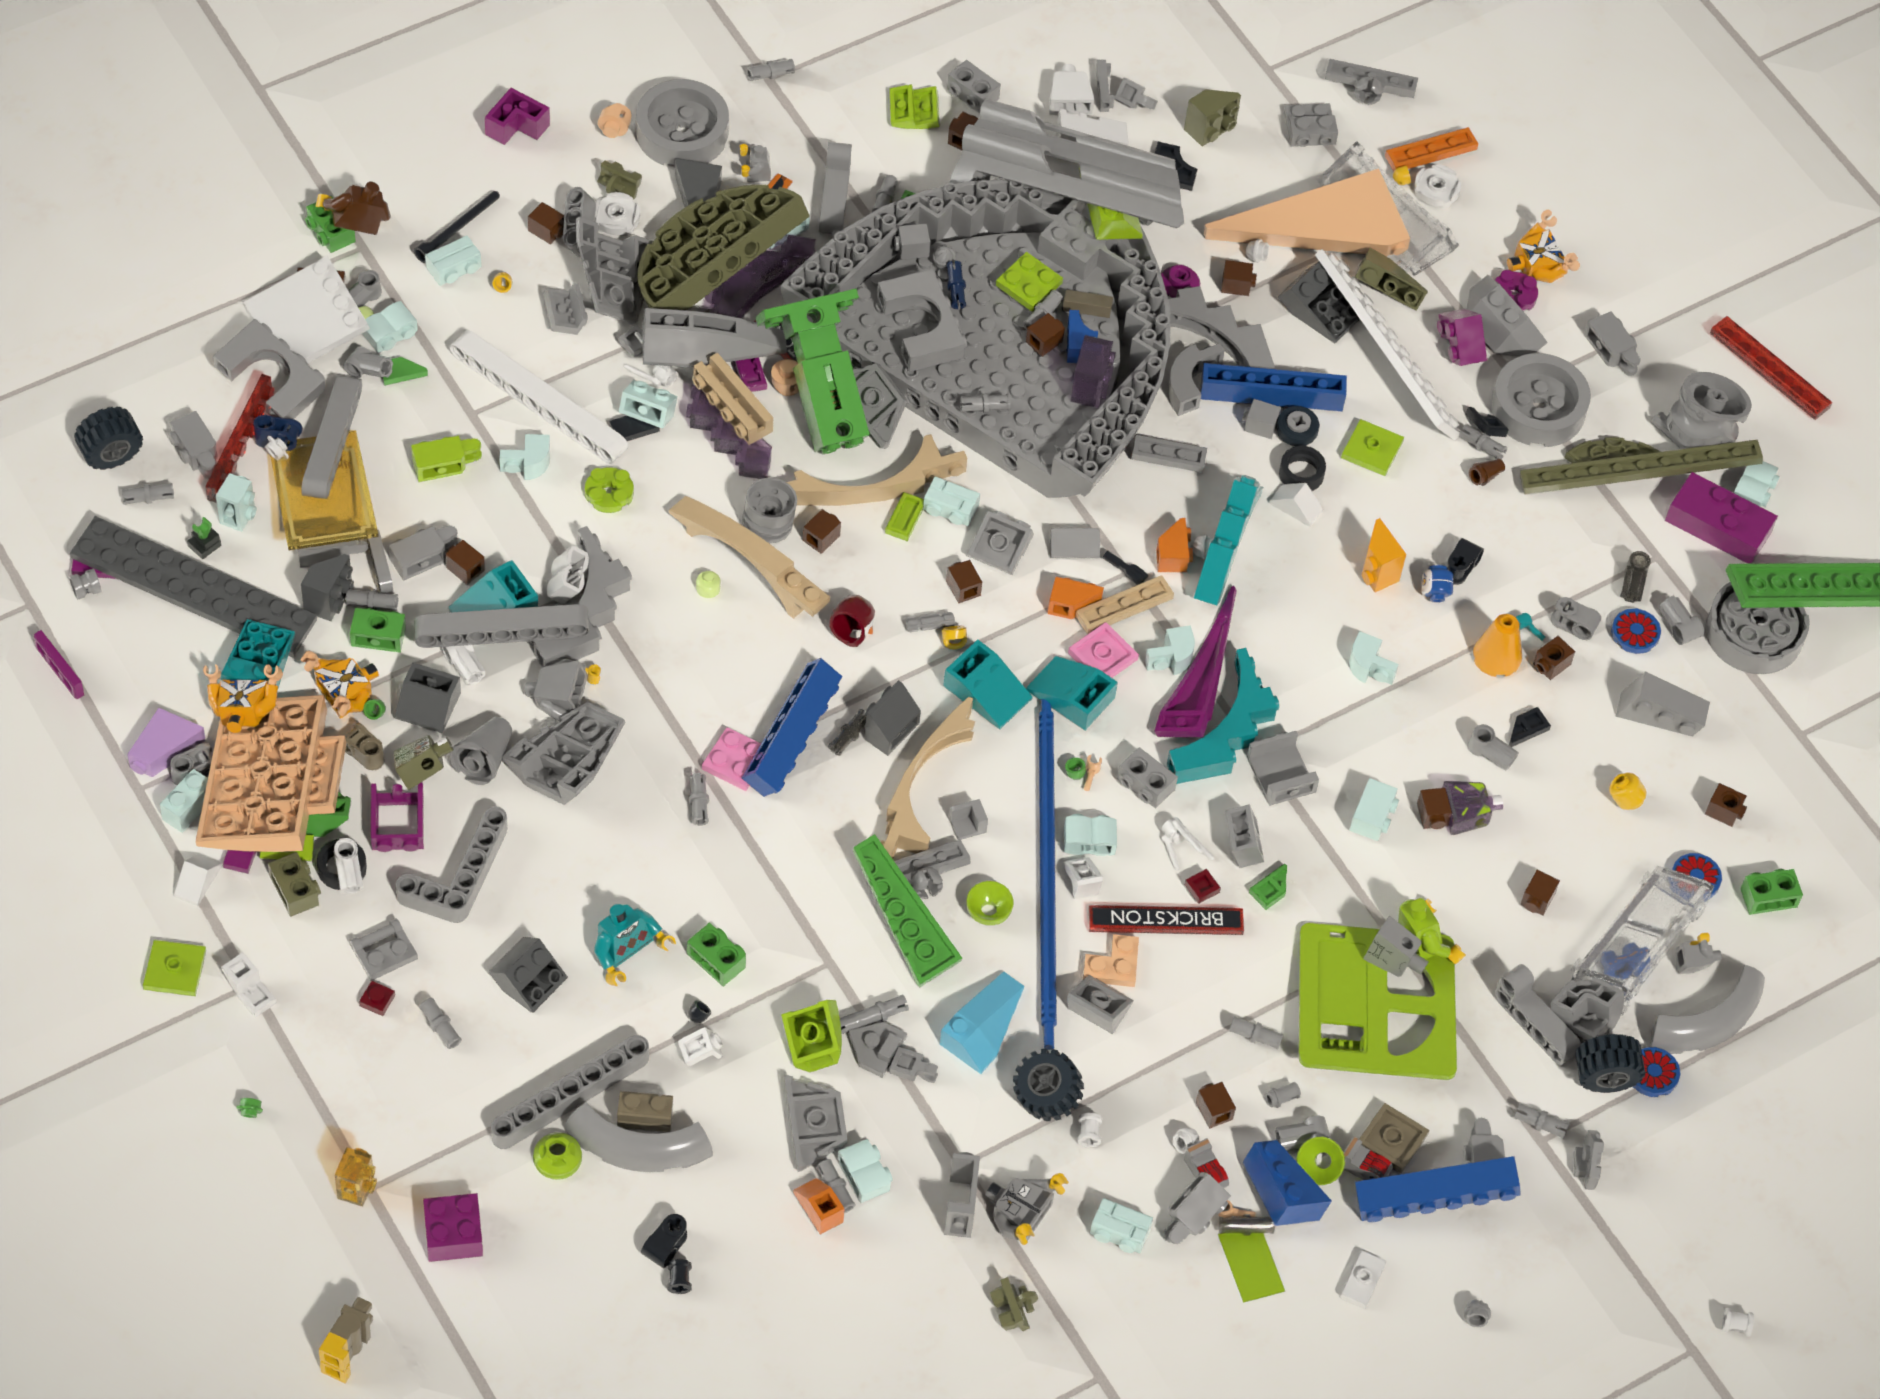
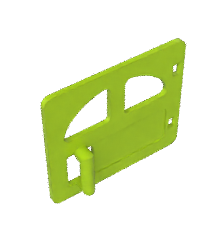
(1349, 991)

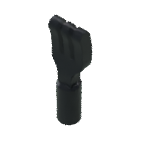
(1131, 571)

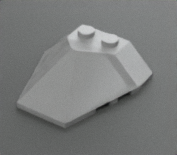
(611, 270)
(566, 755)

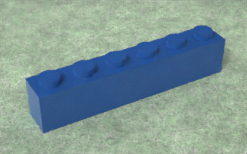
(1273, 386)
(792, 727)
(1438, 1189)

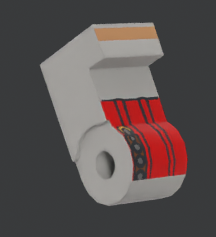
(1202, 1159)
(1364, 1162)

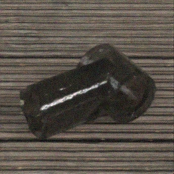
(1635, 577)

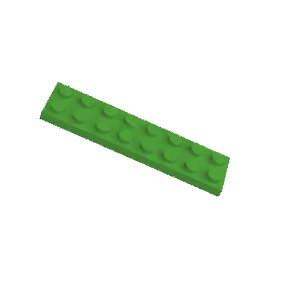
(1806, 584)

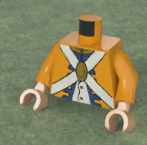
(1540, 255)
(342, 682)
(242, 701)

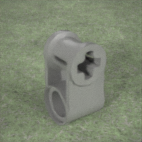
(1577, 619)
(191, 760)

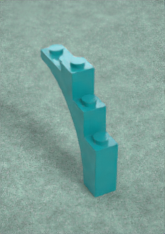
(1224, 546)
(1216, 751)

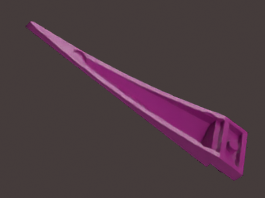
(1194, 698)

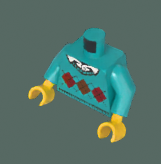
(624, 935)

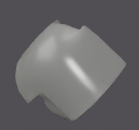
(1589, 1007)

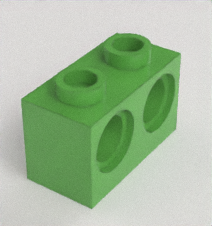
(328, 235)
(1772, 896)
(712, 957)

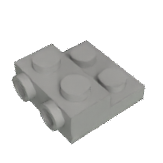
(1311, 125)
(1001, 542)

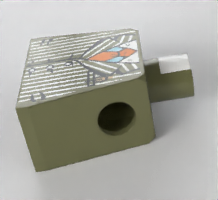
(420, 759)

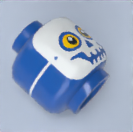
(1437, 583)

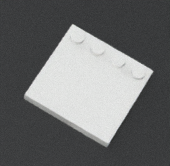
(309, 311)

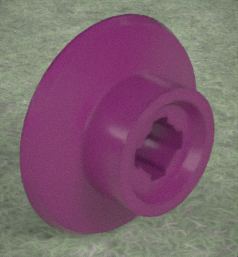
(1172, 279)

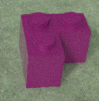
(514, 113)
(1465, 334)

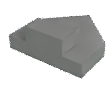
(876, 1046)
(1587, 1158)

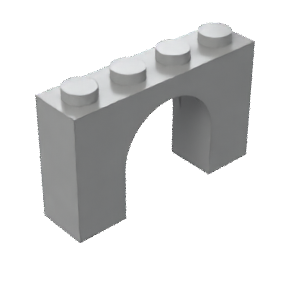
(924, 292)
(258, 343)

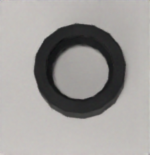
(1304, 454)
(327, 852)

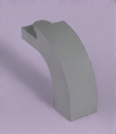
(1181, 388)

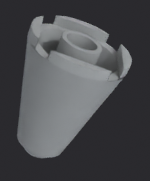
(482, 751)

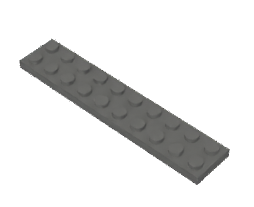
(186, 581)

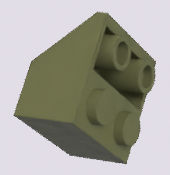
(1211, 115)

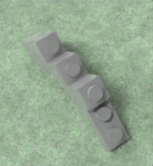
(1218, 324)
(604, 582)

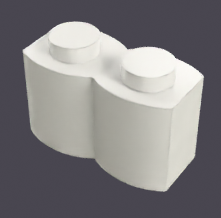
(567, 574)

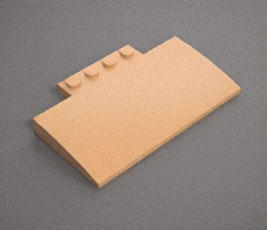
(271, 779)

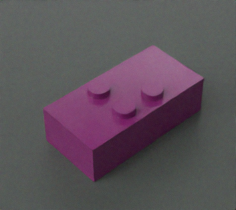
(1721, 518)

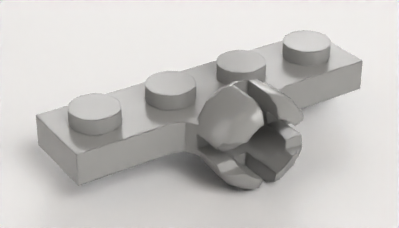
(1370, 81)
(924, 868)

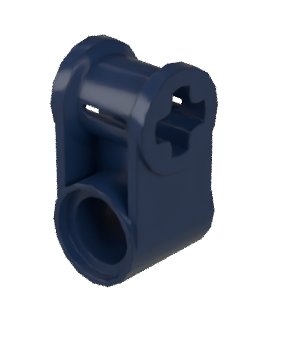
(276, 428)

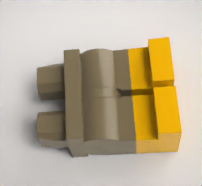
(346, 1339)

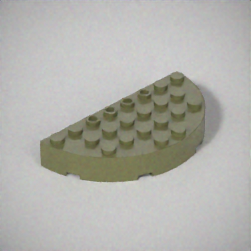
(713, 242)

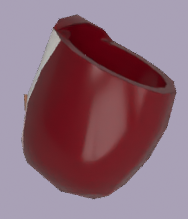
(852, 615)

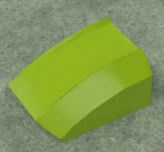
(814, 1035)

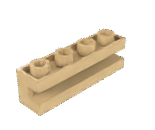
(733, 399)

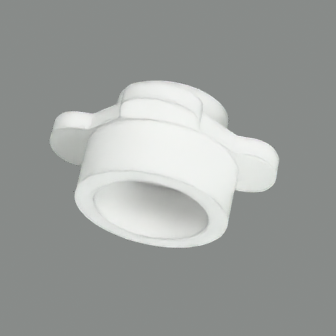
(276, 448)

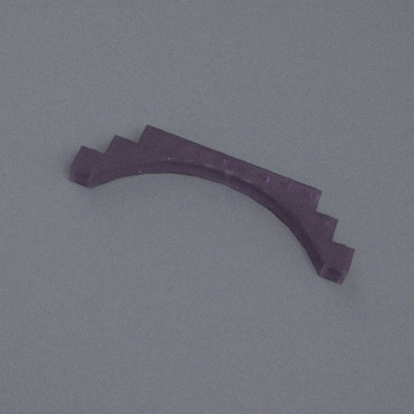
(735, 299)

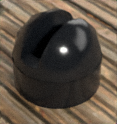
(699, 1012)

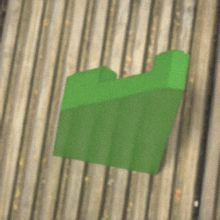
(404, 370)
(1270, 888)

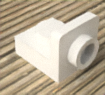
(700, 1046)

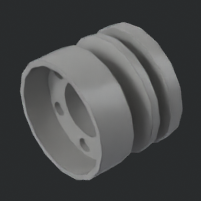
(770, 509)

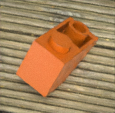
(1173, 549)
(1071, 596)
(820, 1204)

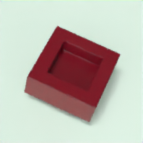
(1202, 886)
(377, 998)

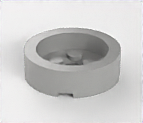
(684, 105)
(1541, 380)
(1753, 646)

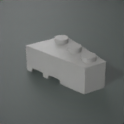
(1662, 705)

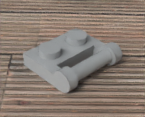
(387, 956)

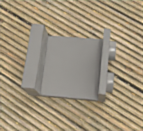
(1281, 768)
(961, 1215)

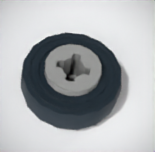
(1304, 432)

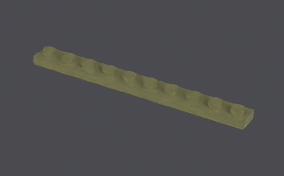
(1641, 467)

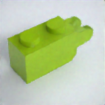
(444, 457)

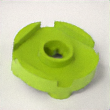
(609, 477)

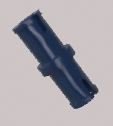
(956, 285)

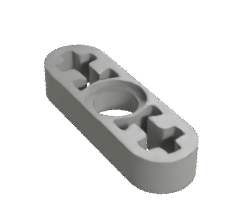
(380, 564)

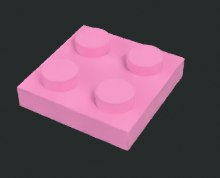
(1104, 651)
(731, 757)

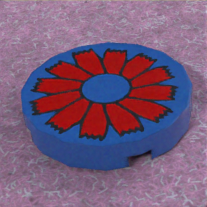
(1636, 630)
(1700, 867)
(1661, 1072)

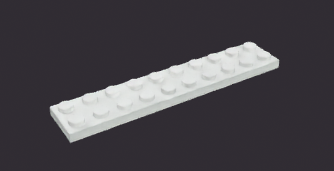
(1387, 342)

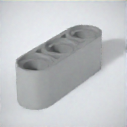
(577, 205)

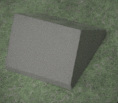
(1099, 1003)

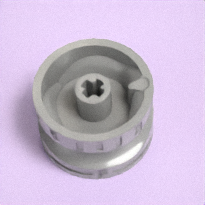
(1708, 410)

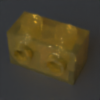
(355, 1176)

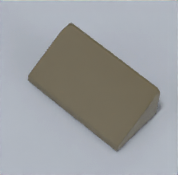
(1088, 303)

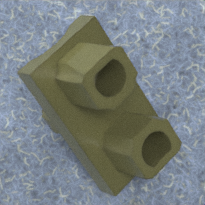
(619, 180)
(1008, 1294)

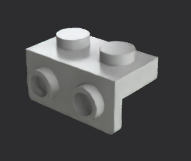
(565, 309)

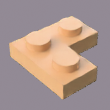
(1120, 967)

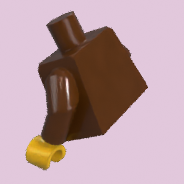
(357, 208)

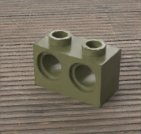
(290, 885)

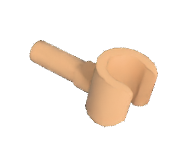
(1092, 769)
(1235, 1211)

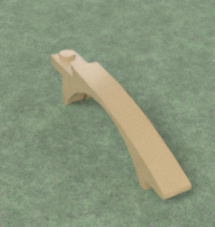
(910, 480)
(790, 585)
(902, 826)

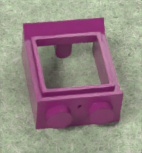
(390, 842)

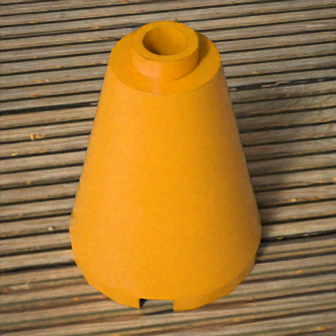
(1499, 647)

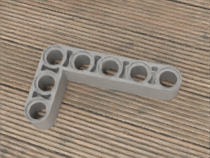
(466, 874)

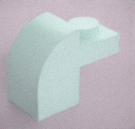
(531, 461)
(1175, 654)
(1366, 662)

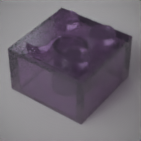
(1093, 371)

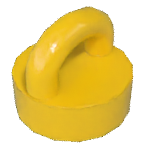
(952, 633)

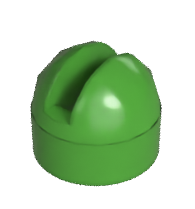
(370, 706)
(1072, 767)

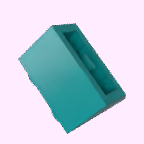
(498, 589)
(255, 648)
(990, 683)
(1074, 690)

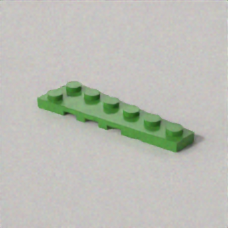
(913, 926)

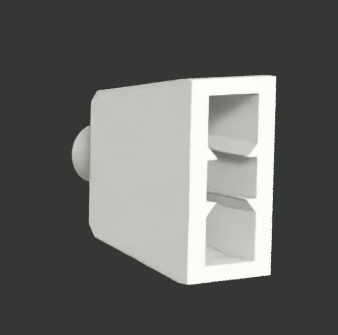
(1071, 92)

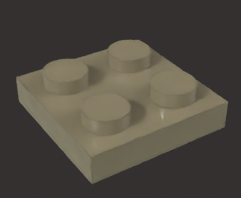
(1394, 1136)

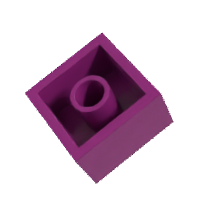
(453, 1227)

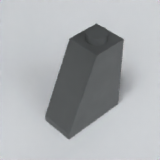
(697, 180)

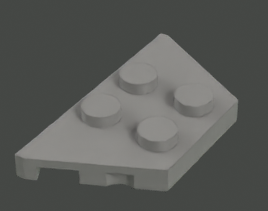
(880, 402)
(815, 1121)

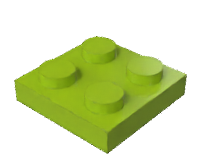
(1029, 281)

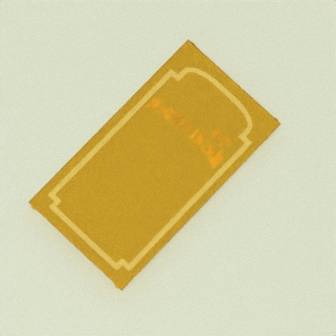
(319, 521)

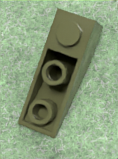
(1390, 279)

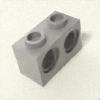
(972, 85)
(1151, 774)
(1244, 836)

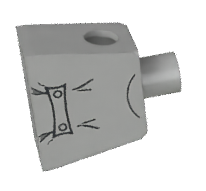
(1395, 949)

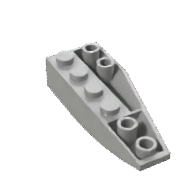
(692, 336)

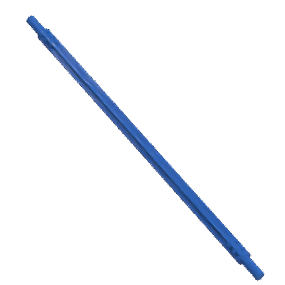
(1047, 874)

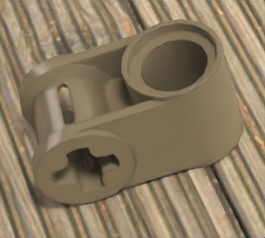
(361, 744)

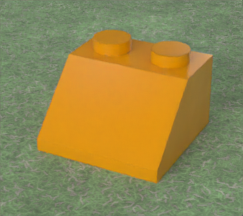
(1383, 559)

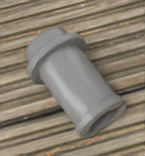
(1276, 1097)

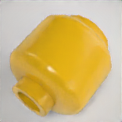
(1628, 791)

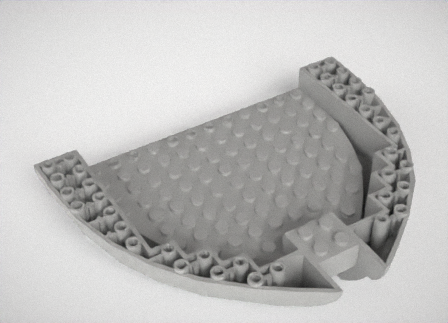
(990, 224)

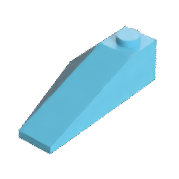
(982, 1023)

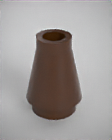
(1484, 472)

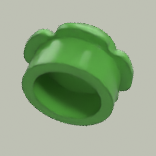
(249, 1107)

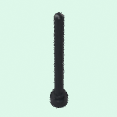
(427, 247)

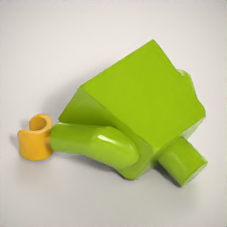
(1419, 919)

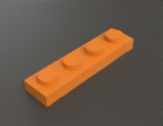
(1432, 149)

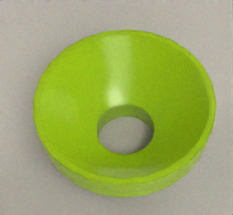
(992, 894)
(1307, 1159)
(561, 1165)

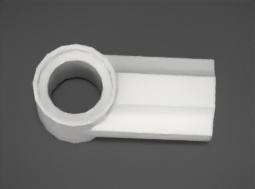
(465, 662)
(348, 867)

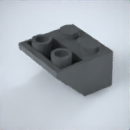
(327, 586)
(428, 697)
(891, 718)
(528, 973)

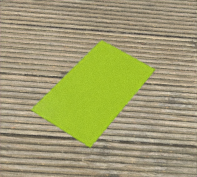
(1251, 1265)

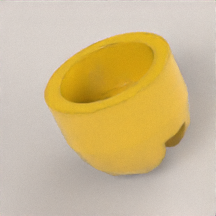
(1402, 176)
(497, 282)

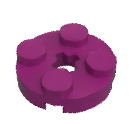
(1523, 284)

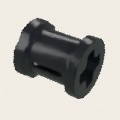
(679, 1276)

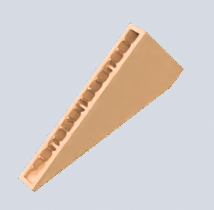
(1334, 217)

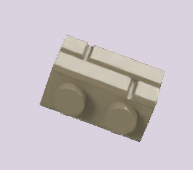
(645, 1111)

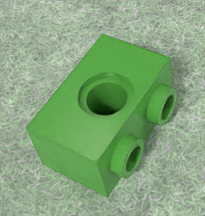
(387, 638)

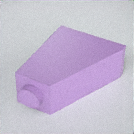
(161, 741)

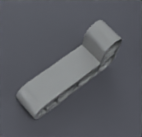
(835, 187)
(1534, 1016)

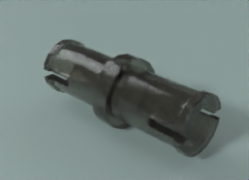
(848, 733)
(1246, 1225)

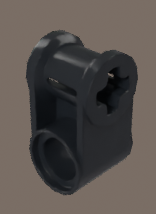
(1463, 560)
(663, 1243)

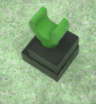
(204, 539)

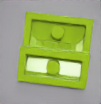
(914, 107)

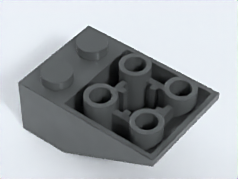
(1319, 303)

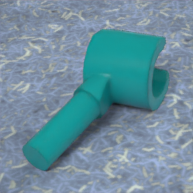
(1525, 621)

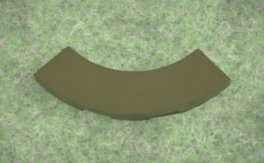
(1608, 448)

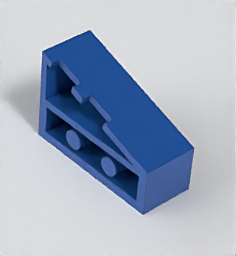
(1284, 1185)

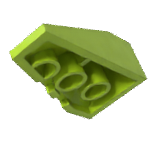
(1113, 224)

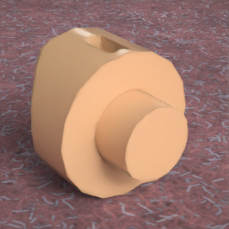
(612, 123)
(784, 378)

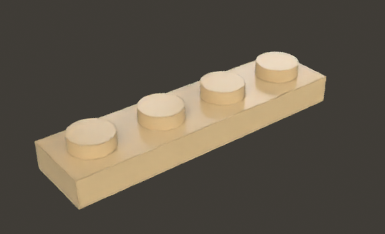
(1125, 604)

